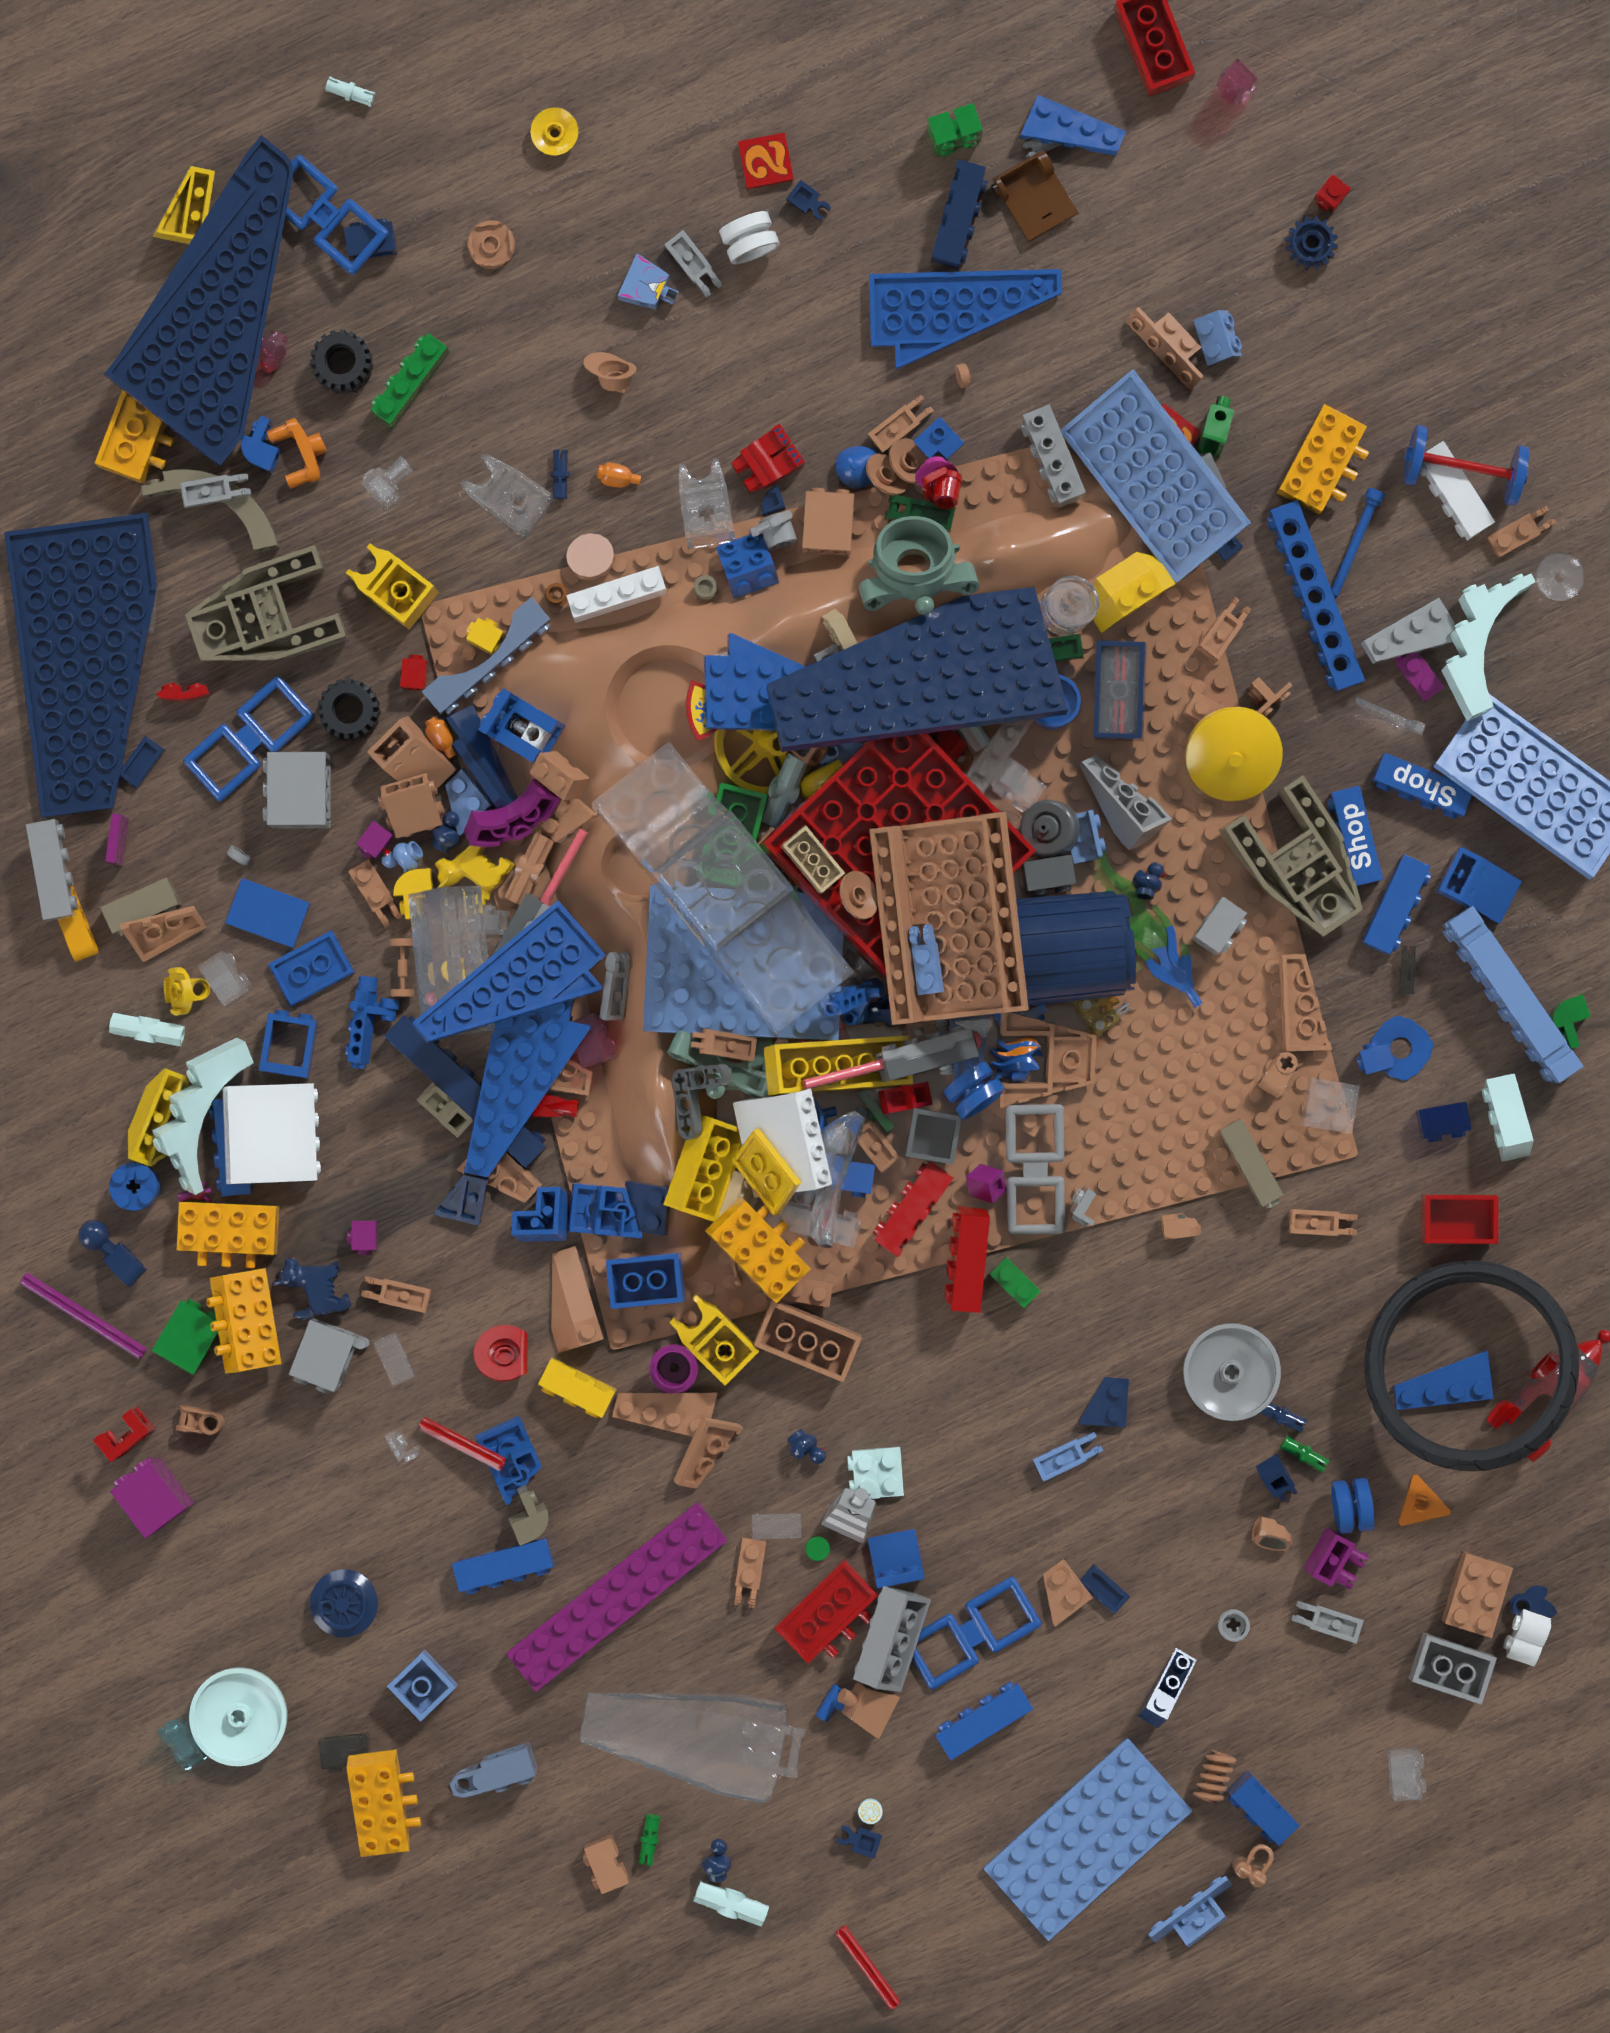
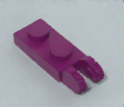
(1419, 675)

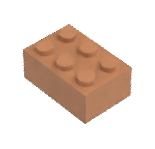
(1477, 1594)

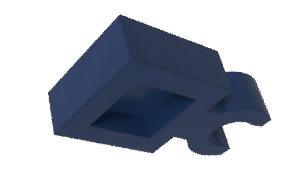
(805, 199)
(864, 1841)

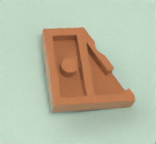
(566, 819)
(1064, 1592)

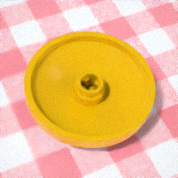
(1233, 753)

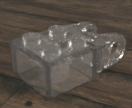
(504, 489)
(703, 499)

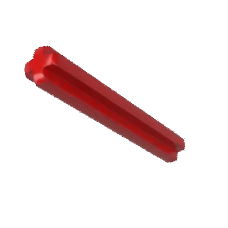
(462, 1443)
(867, 1967)

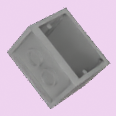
(297, 790)

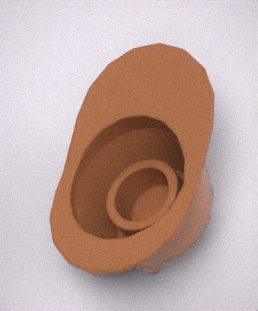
(612, 371)

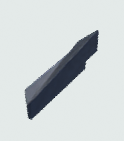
(481, 757)

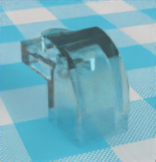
(181, 1741)

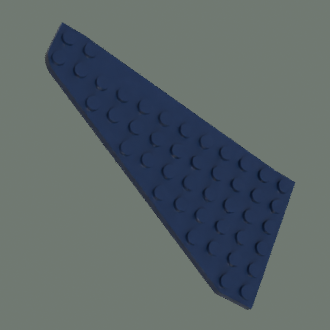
(204, 330)

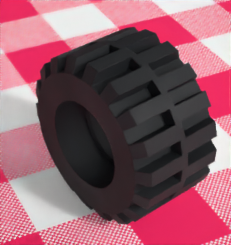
(335, 342)
(328, 705)

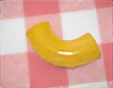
(816, 778)

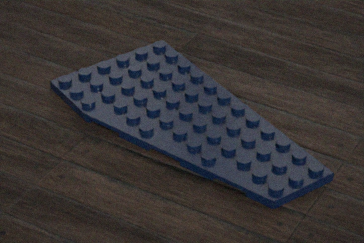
(82, 639)
(941, 671)

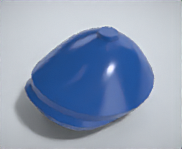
(852, 466)

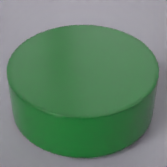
(817, 1548)

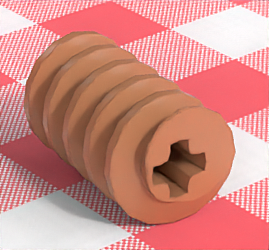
(1215, 1777)

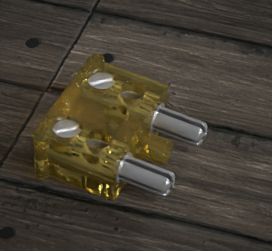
(1094, 1018)

